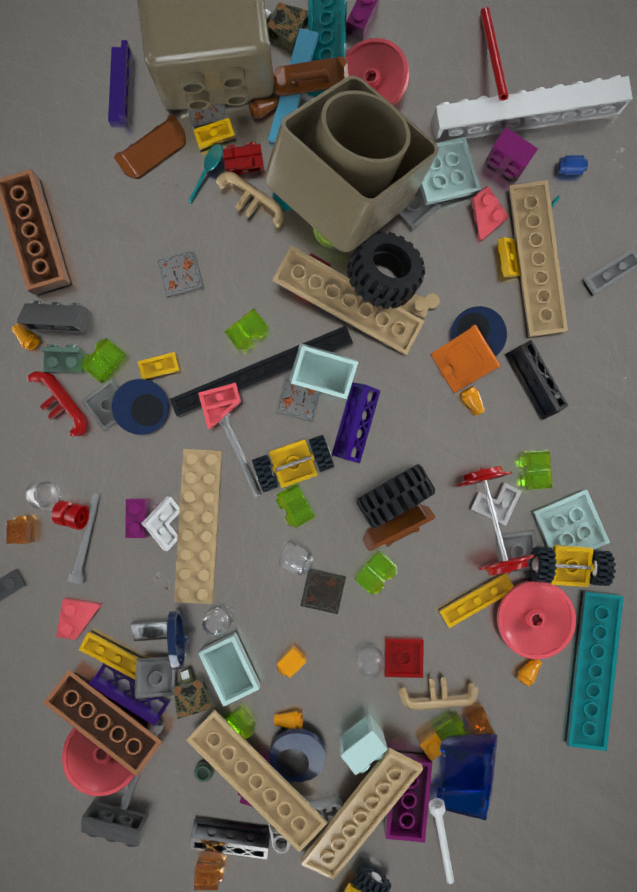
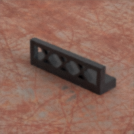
(535, 380)
(230, 839)

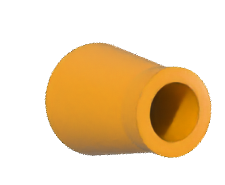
(25, 337)
(473, 400)
(529, 672)
(289, 720)

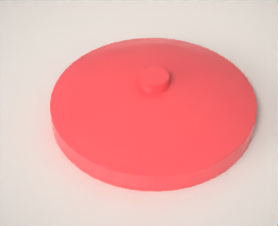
(381, 66)
(536, 619)
(91, 768)

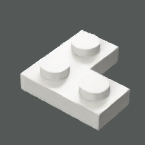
(503, 504)
(159, 523)

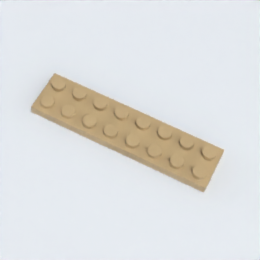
(538, 258)
(335, 295)
(198, 526)
(256, 780)
(361, 813)

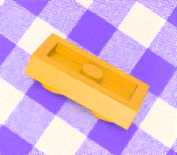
(214, 133)
(508, 257)
(158, 366)

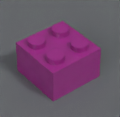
(511, 154)

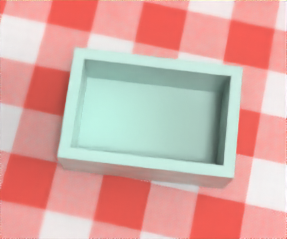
(323, 371)
(229, 669)
(362, 745)

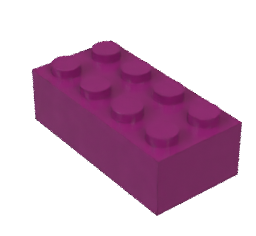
(409, 815)

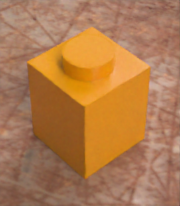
(290, 662)
(430, 743)

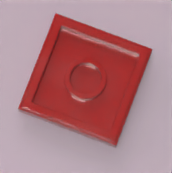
(403, 657)

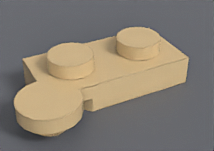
(419, 305)

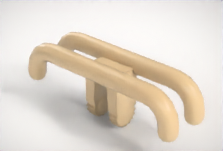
(250, 190)
(442, 701)

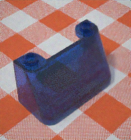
(468, 773)

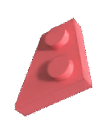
(487, 212)
(218, 403)
(74, 617)

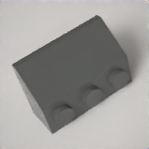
(53, 317)
(114, 824)

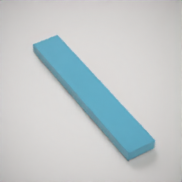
(302, 53)

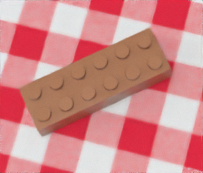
(32, 232)
(103, 723)

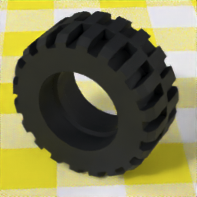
(375, 285)
(396, 496)

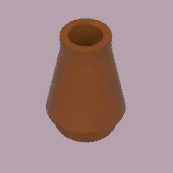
(261, 107)

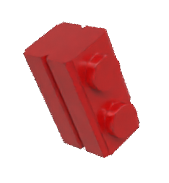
(244, 158)

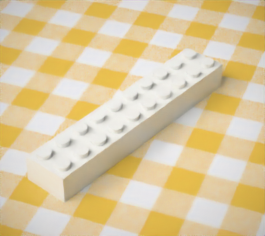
(531, 108)

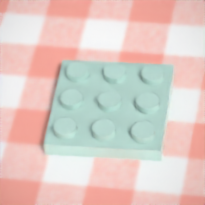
(451, 173)
(572, 522)

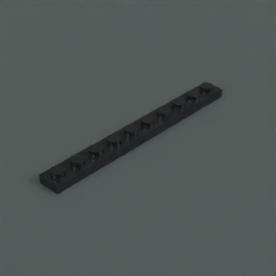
(261, 370)

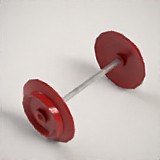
(506, 565)

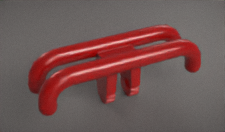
(63, 398)

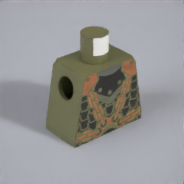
(285, 23)
(192, 695)

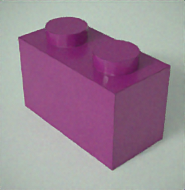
(361, 17)
(136, 512)

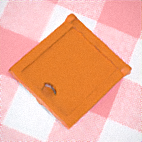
(469, 358)

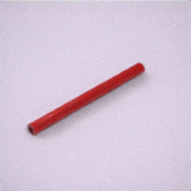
(494, 54)

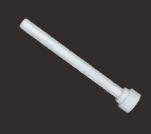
(437, 809)

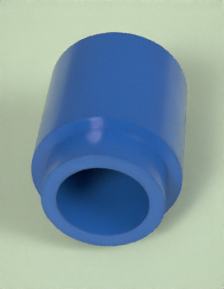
(572, 165)

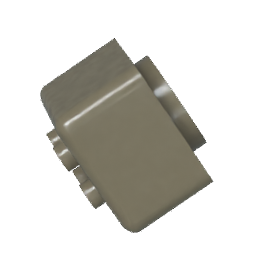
(207, 51)
(348, 162)

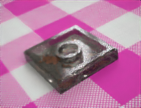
(323, 591)

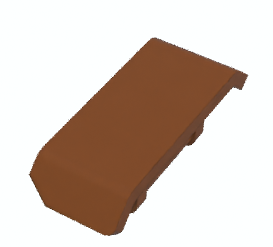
(309, 76)
(152, 148)
(398, 527)

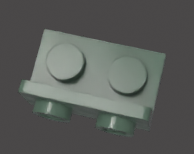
(62, 359)

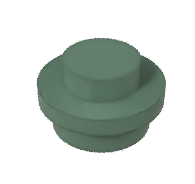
(203, 771)

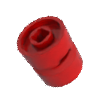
(70, 514)

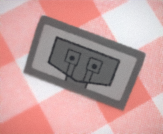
(149, 630)

